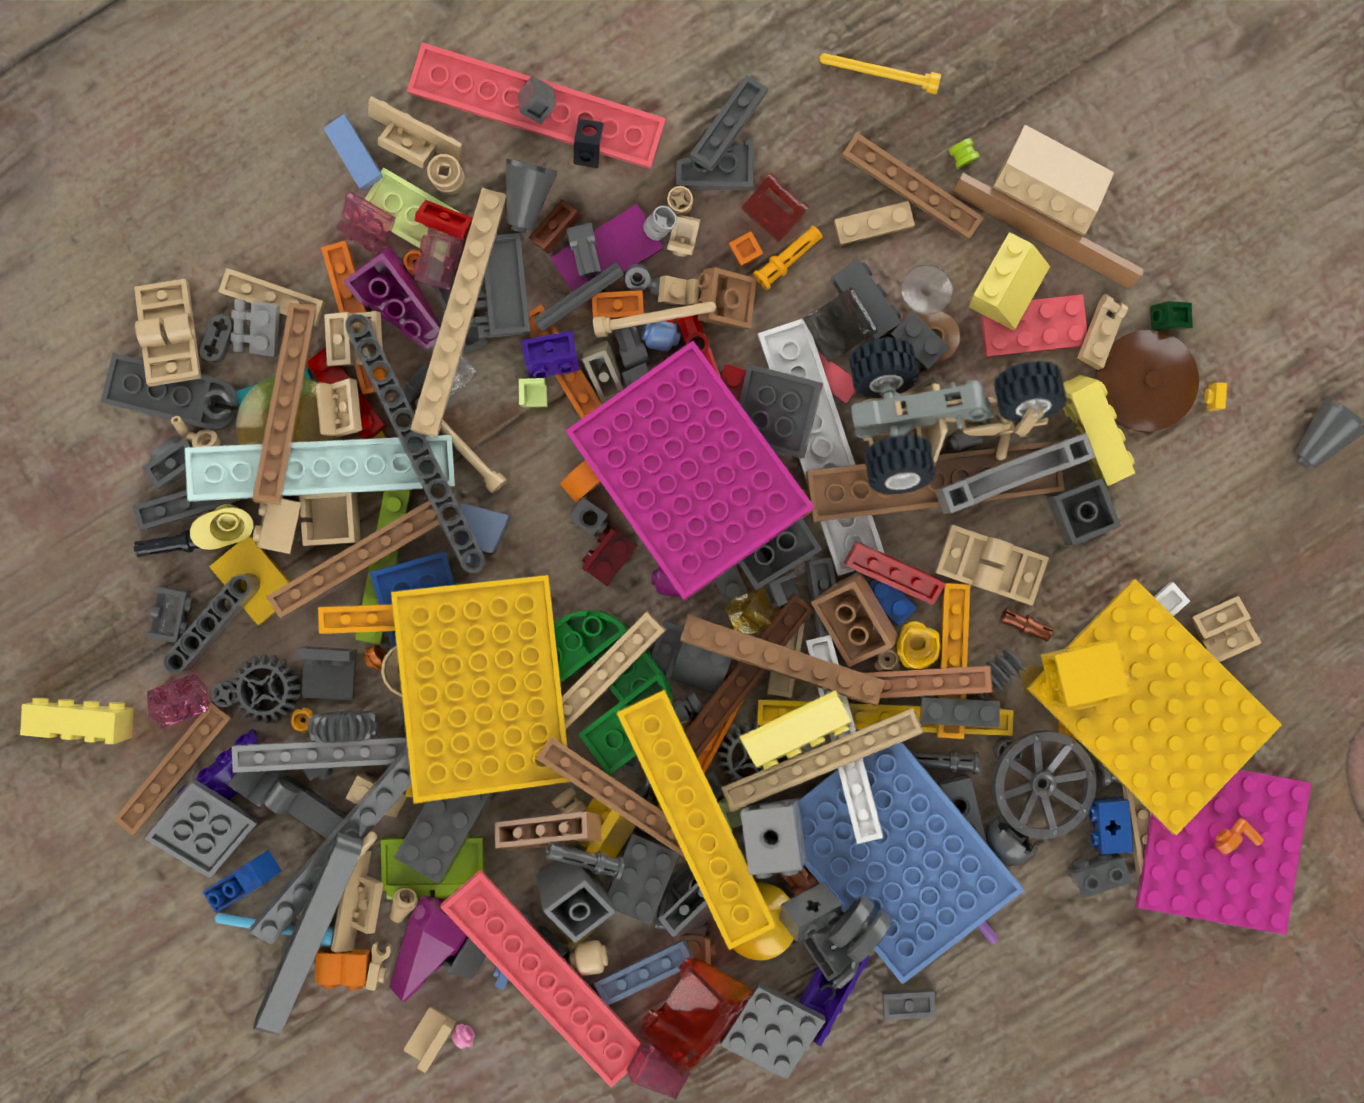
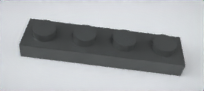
(728, 123)

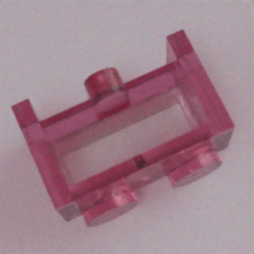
(437, 259)

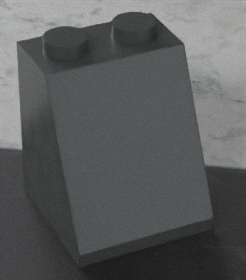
(573, 898)

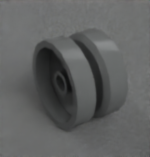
(860, 928)

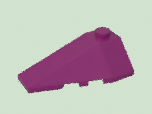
(390, 289)
(426, 944)

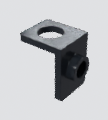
(587, 147)

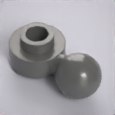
(642, 282)

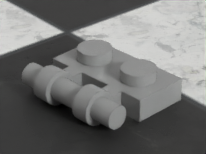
(263, 327)

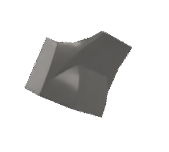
(167, 462)

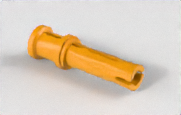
(778, 264)

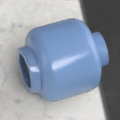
(661, 335)

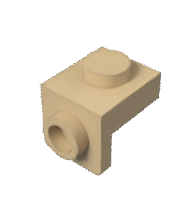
(684, 235)

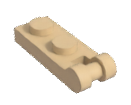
(1102, 332)

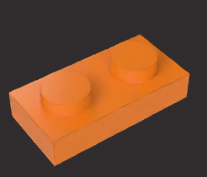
(618, 304)

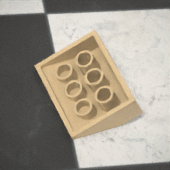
(1053, 180)

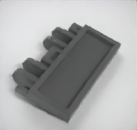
(504, 291)

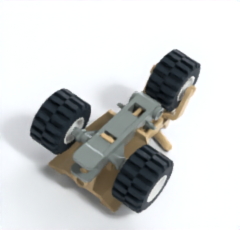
(911, 426)

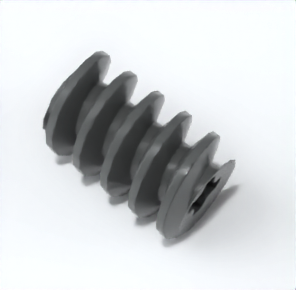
(1002, 671)

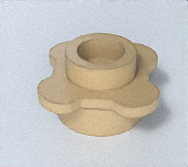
(892, 664)

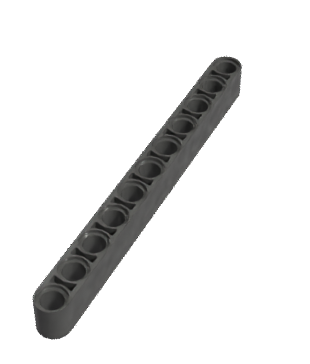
(416, 458)

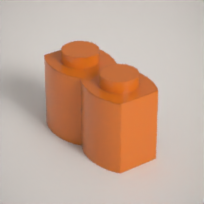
(342, 968)

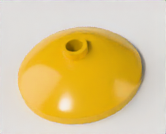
(775, 940)

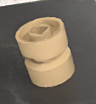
(446, 174)

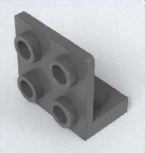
(328, 672)

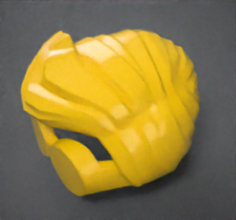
(917, 646)

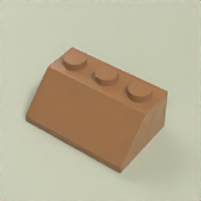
(855, 619)

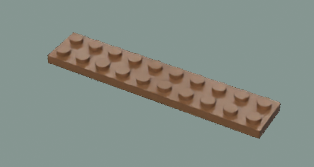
(847, 493)

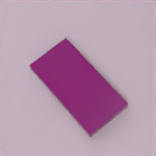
(617, 242)

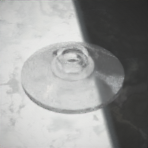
(929, 278)

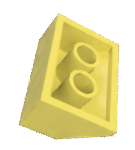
(1010, 282)

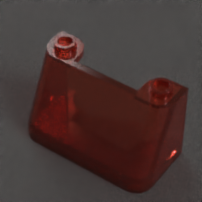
(695, 1014)

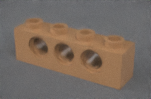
(539, 831)

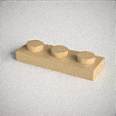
(874, 223)

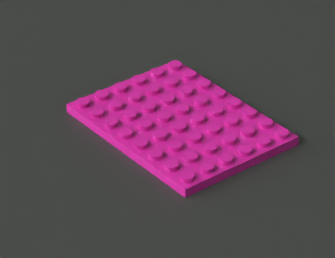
(689, 470)

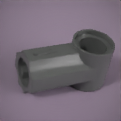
(583, 244)
(631, 348)

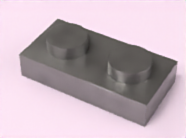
(908, 1004)

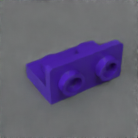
(550, 355)

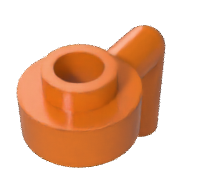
(1230, 839)

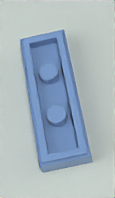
(353, 152)

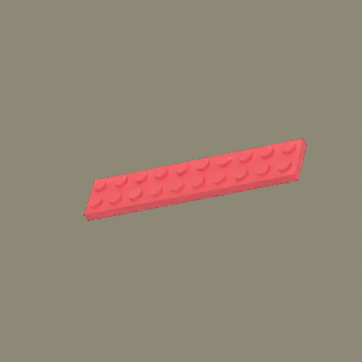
(494, 91)
(543, 976)

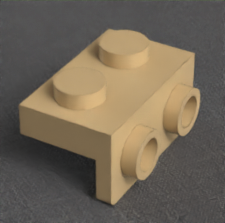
(338, 408)

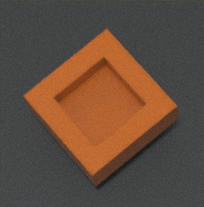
(745, 249)

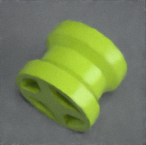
(964, 153)

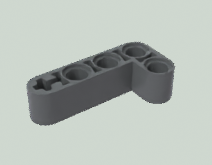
(305, 805)

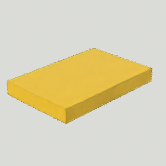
(248, 558)

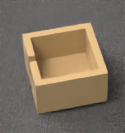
(333, 517)
(277, 526)

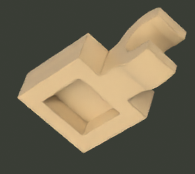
(377, 971)

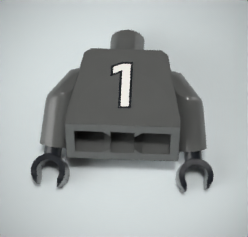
(830, 960)

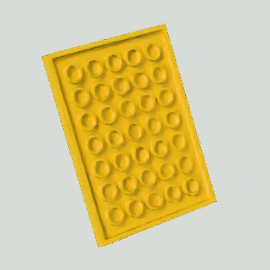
(478, 686)
(1184, 715)

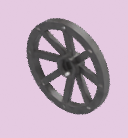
(1047, 785)

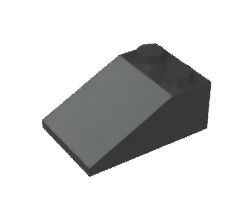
(780, 554)

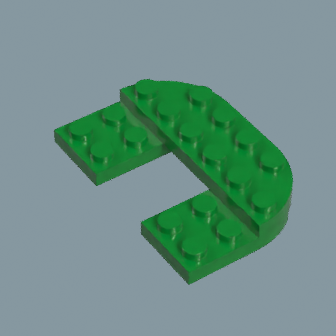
(585, 639)

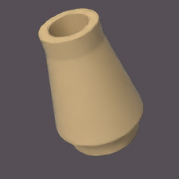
(402, 904)

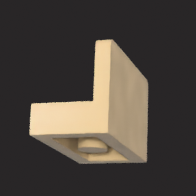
(429, 1037)

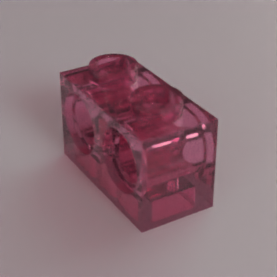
(177, 700)

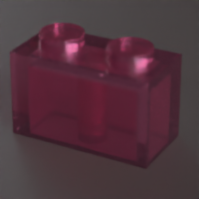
(654, 1072)

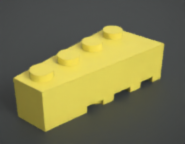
(1095, 417)
(74, 721)

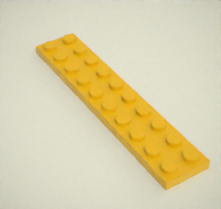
(696, 819)

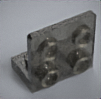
(840, 325)

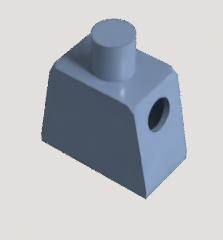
(486, 527)

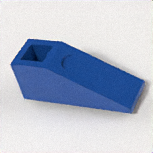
(242, 881)

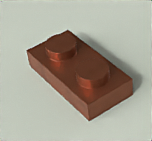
(554, 226)

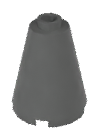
(526, 192)
(1328, 433)

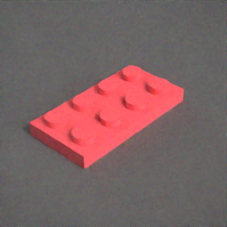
(1043, 327)

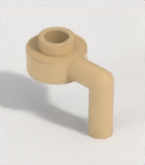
(203, 438)

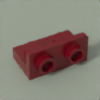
(609, 555)

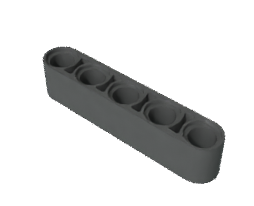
(201, 629)

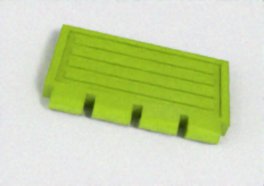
(399, 875)

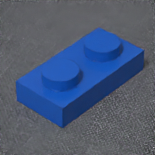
(892, 601)

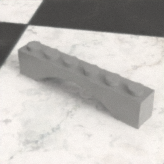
(1014, 473)

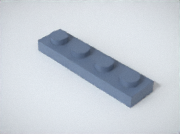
(643, 972)

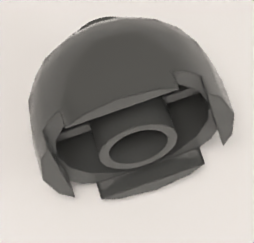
(1008, 844)

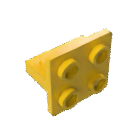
(614, 830)

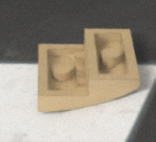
(338, 345)
(1226, 629)

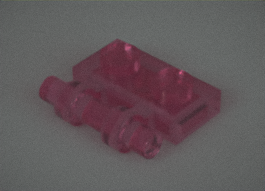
(368, 217)

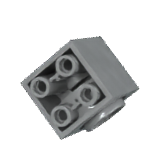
(770, 853)

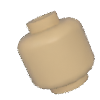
(589, 958)

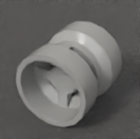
(659, 223)

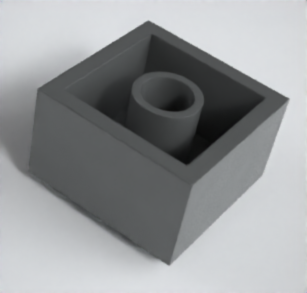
(1084, 512)

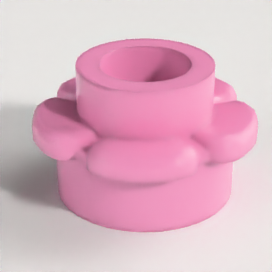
(463, 1036)

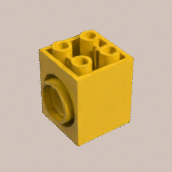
(1086, 674)

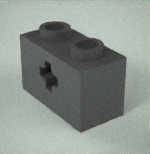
(810, 912)

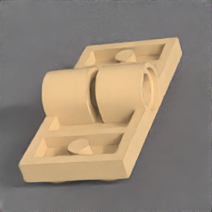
(167, 332)
(991, 565)

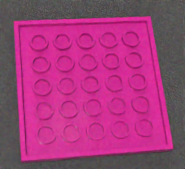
(1242, 888)

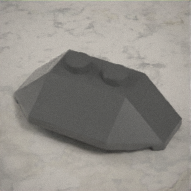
(683, 904)

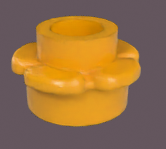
(296, 718)

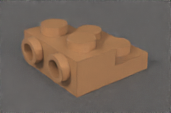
(731, 294)

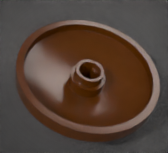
(1149, 380)

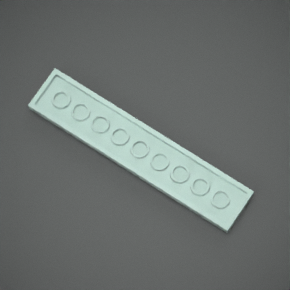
(315, 467)

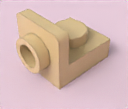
(678, 291)

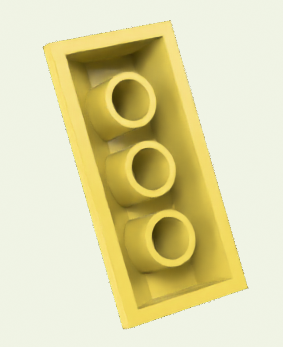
(795, 730)

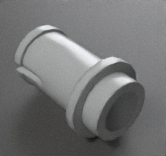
(962, 441)

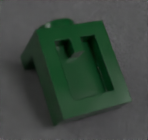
(1171, 315)

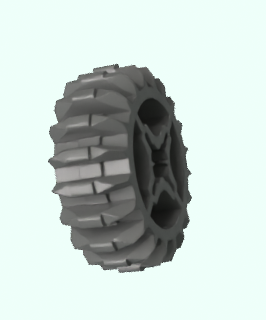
(247, 679)
(343, 726)
(742, 762)

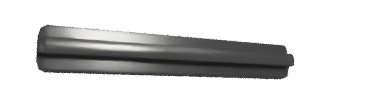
(578, 296)

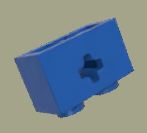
(1119, 836)

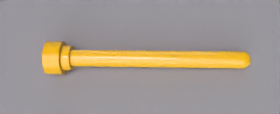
(929, 82)

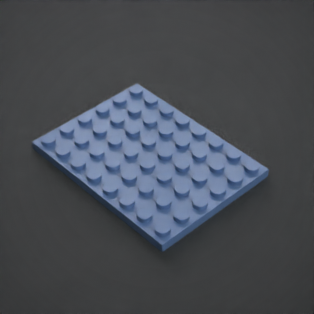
(924, 873)

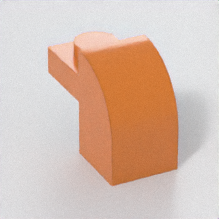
(580, 481)

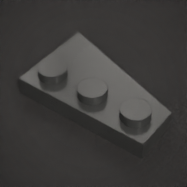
(731, 172)

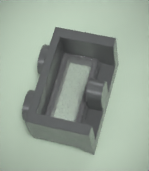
(170, 614)

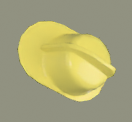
(221, 527)

